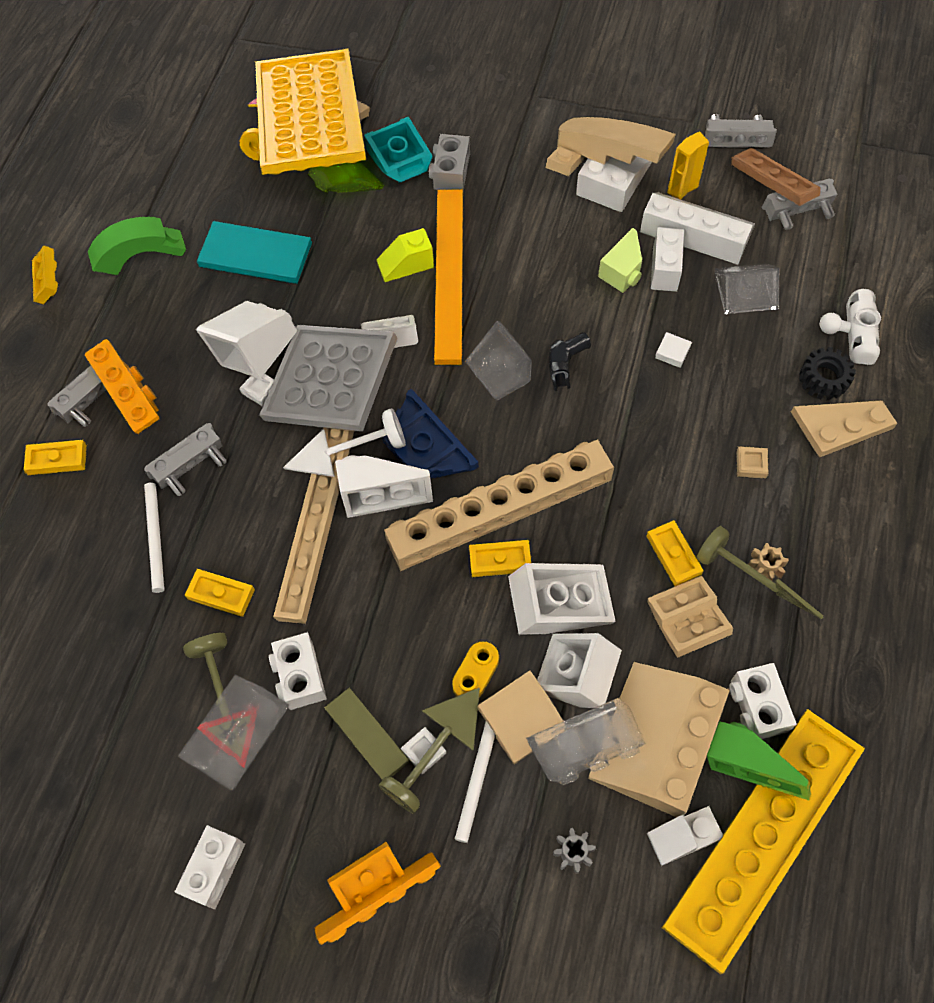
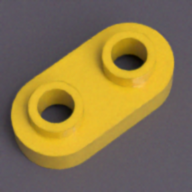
(476, 669)

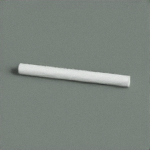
(154, 538)
(475, 785)

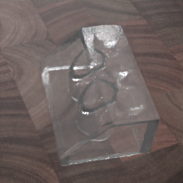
(234, 732)
(587, 741)

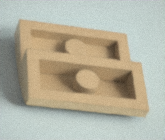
(689, 616)
(518, 713)

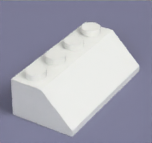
(703, 227)

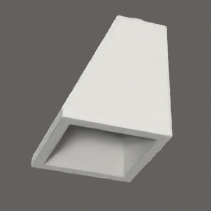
(248, 337)

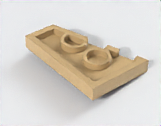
(842, 424)

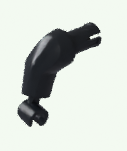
(560, 357)

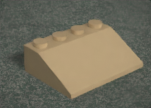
(678, 725)

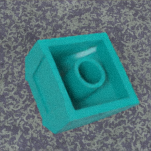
(398, 150)

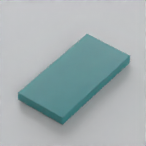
(254, 252)

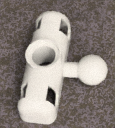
(860, 325)

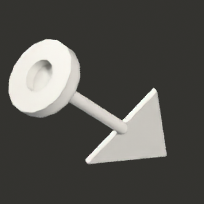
(316, 455)

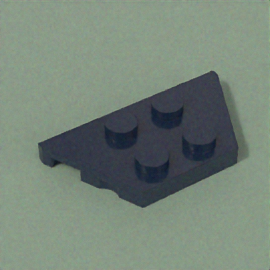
(429, 441)

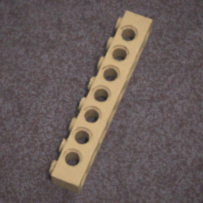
(465, 528)

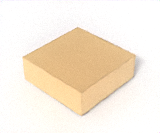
(752, 462)

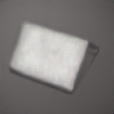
(748, 287)
(500, 362)

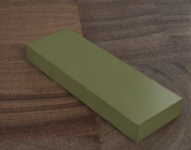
(366, 734)

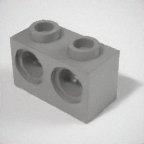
(450, 162)

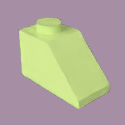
(622, 263)

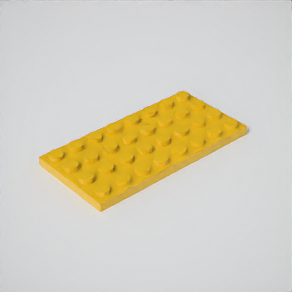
(307, 112)

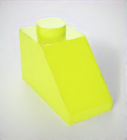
(406, 256)

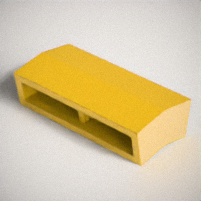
(688, 165)

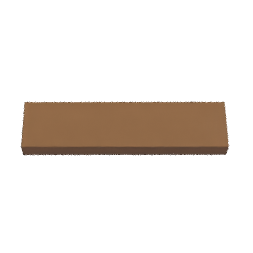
(776, 176)

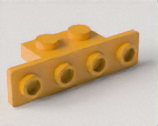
(124, 386)
(370, 885)

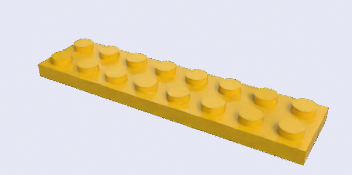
(761, 846)

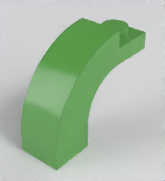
(129, 238)

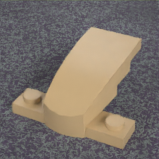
(606, 138)

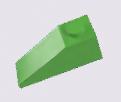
(747, 757)

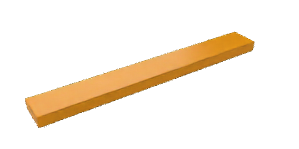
(449, 278)

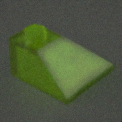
(344, 178)

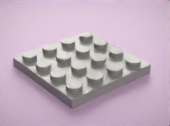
(329, 377)

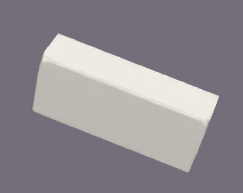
(403, 327)

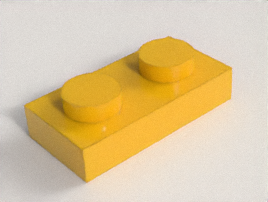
(44, 275)
(55, 457)
(674, 553)
(498, 557)
(219, 592)

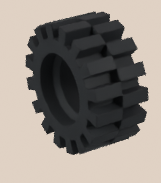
(832, 361)

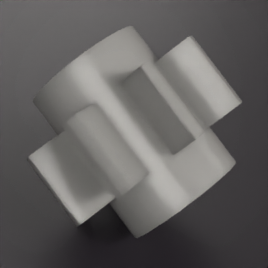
(571, 841)

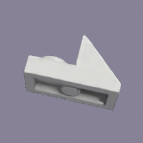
(685, 835)

